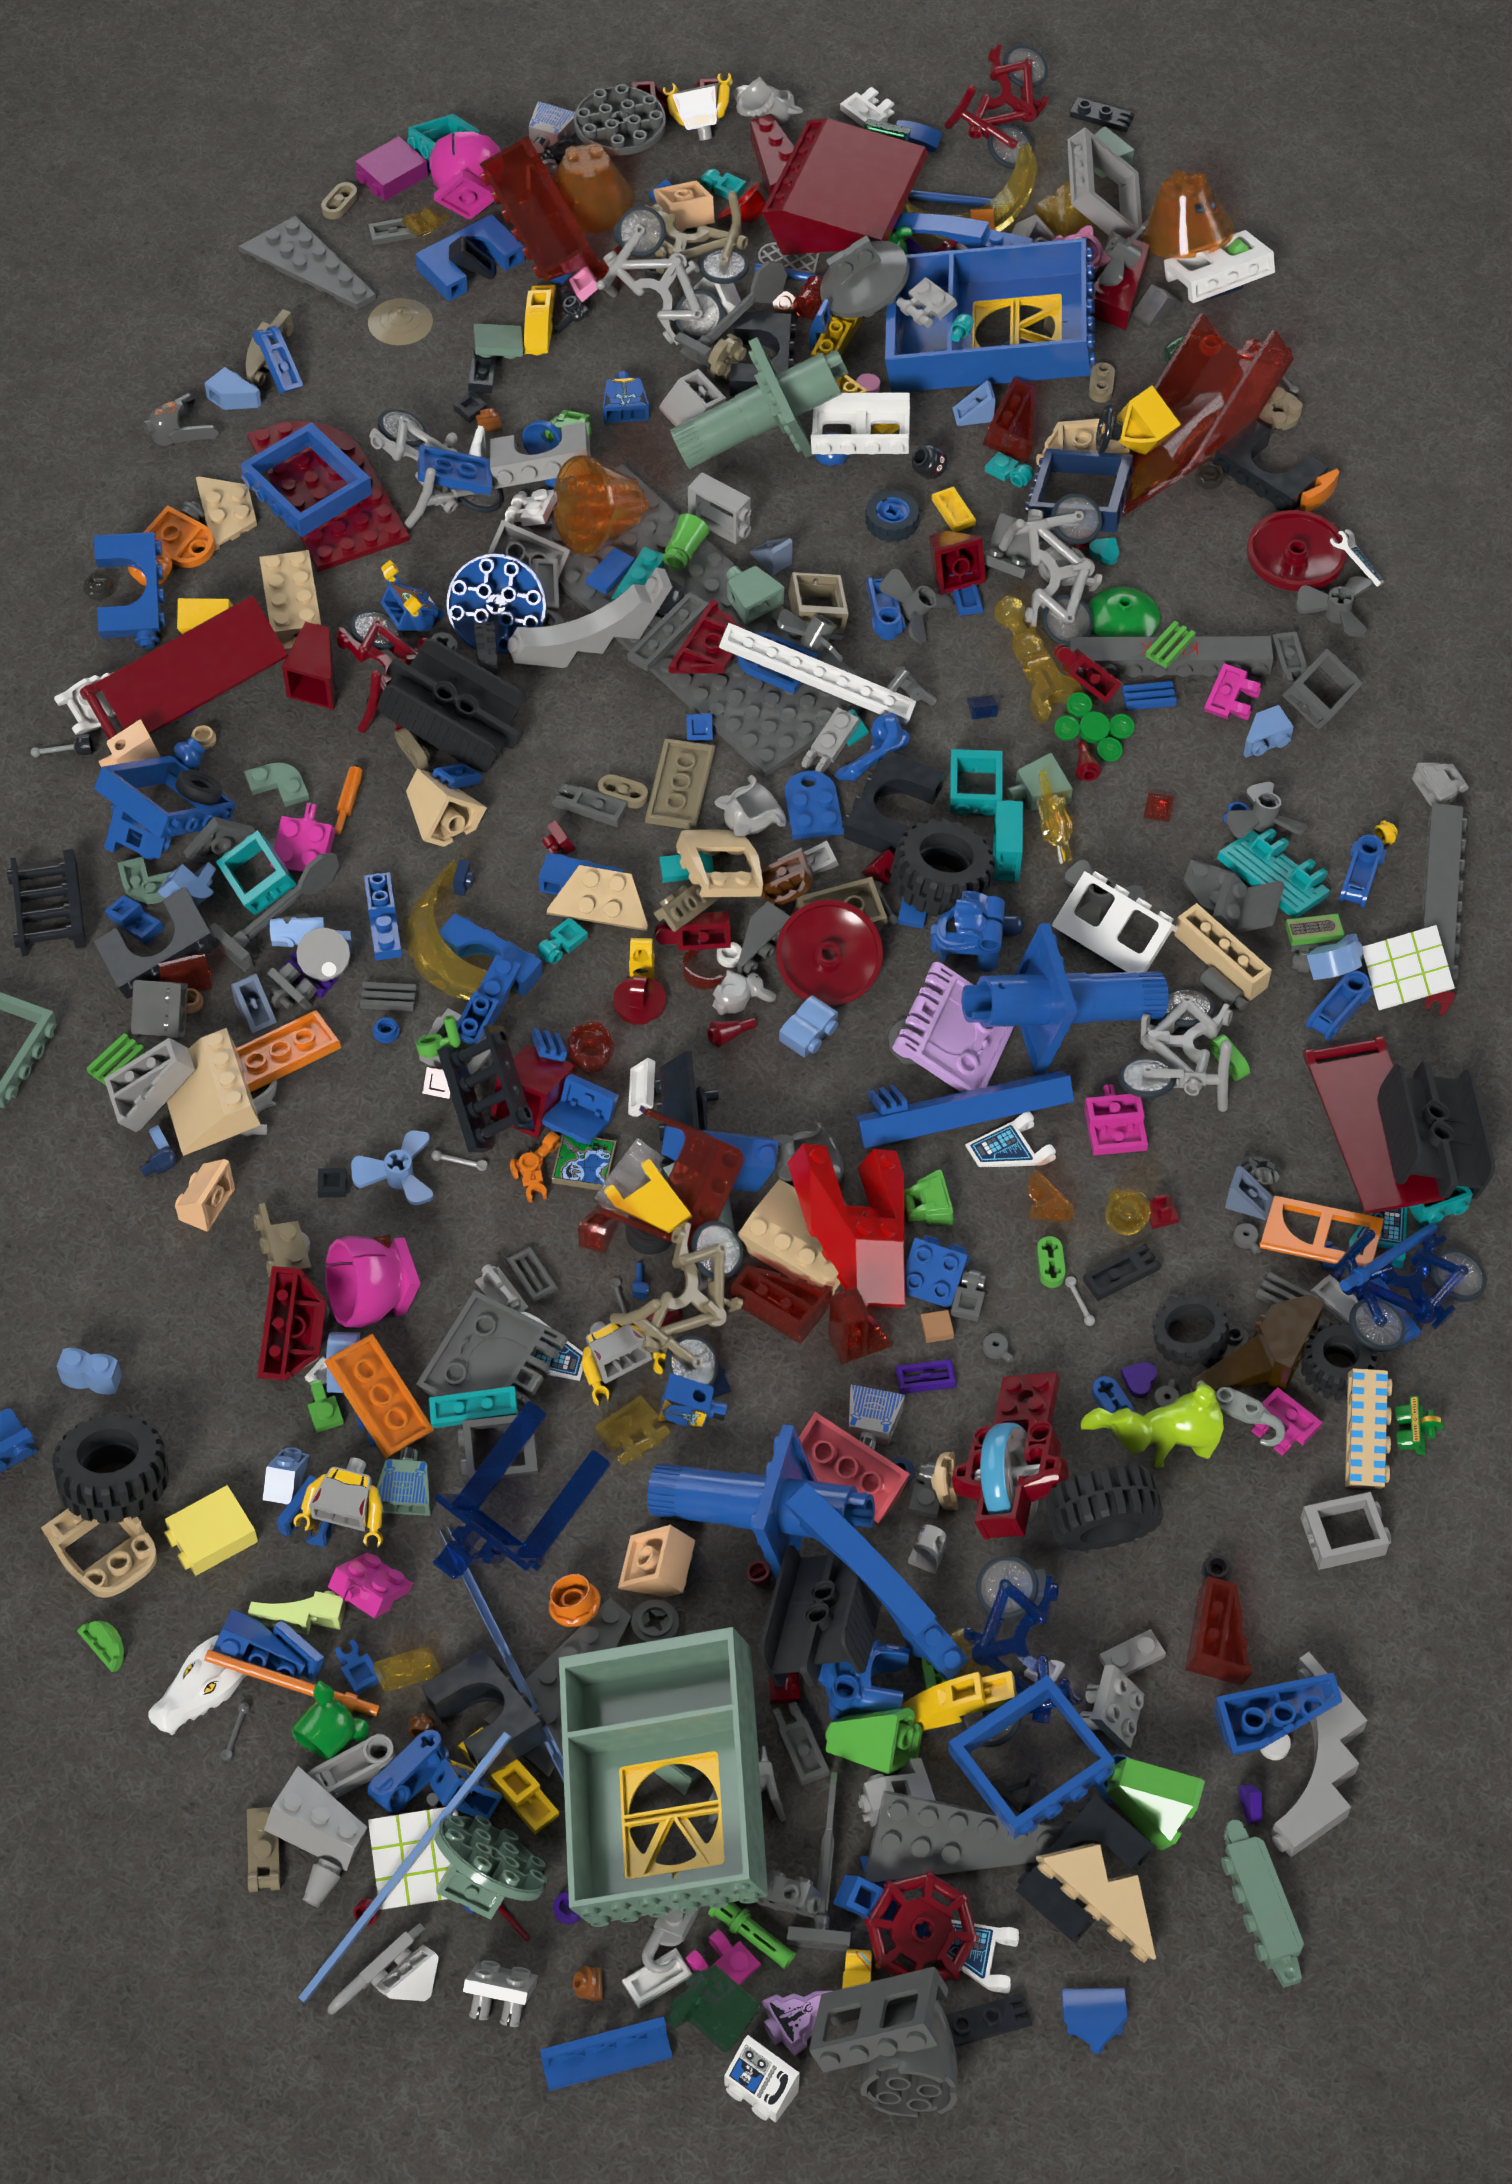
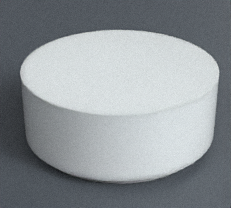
(729, 956)
(1277, 1749)

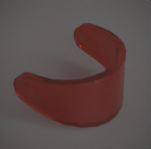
(695, 980)

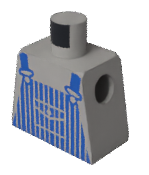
(549, 125)
(874, 1414)

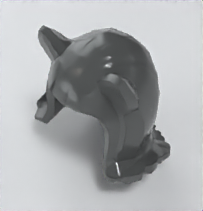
(790, 1144)

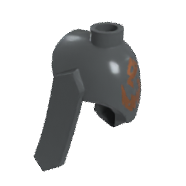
(165, 427)

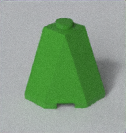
(876, 1739)
(1154, 1799)

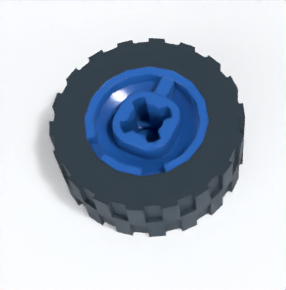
(892, 516)

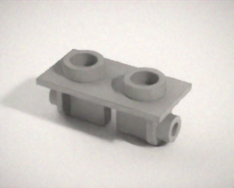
(498, 1287)

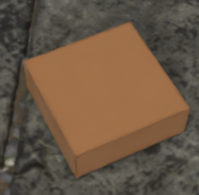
(937, 1326)

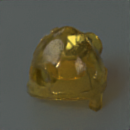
(1127, 1211)

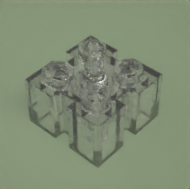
(628, 1173)

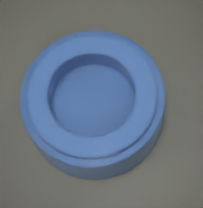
(158, 1137)

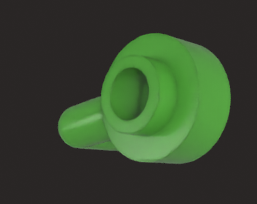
(429, 1044)

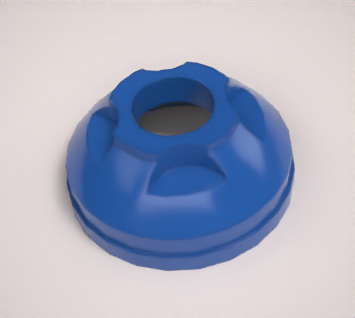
(535, 440)

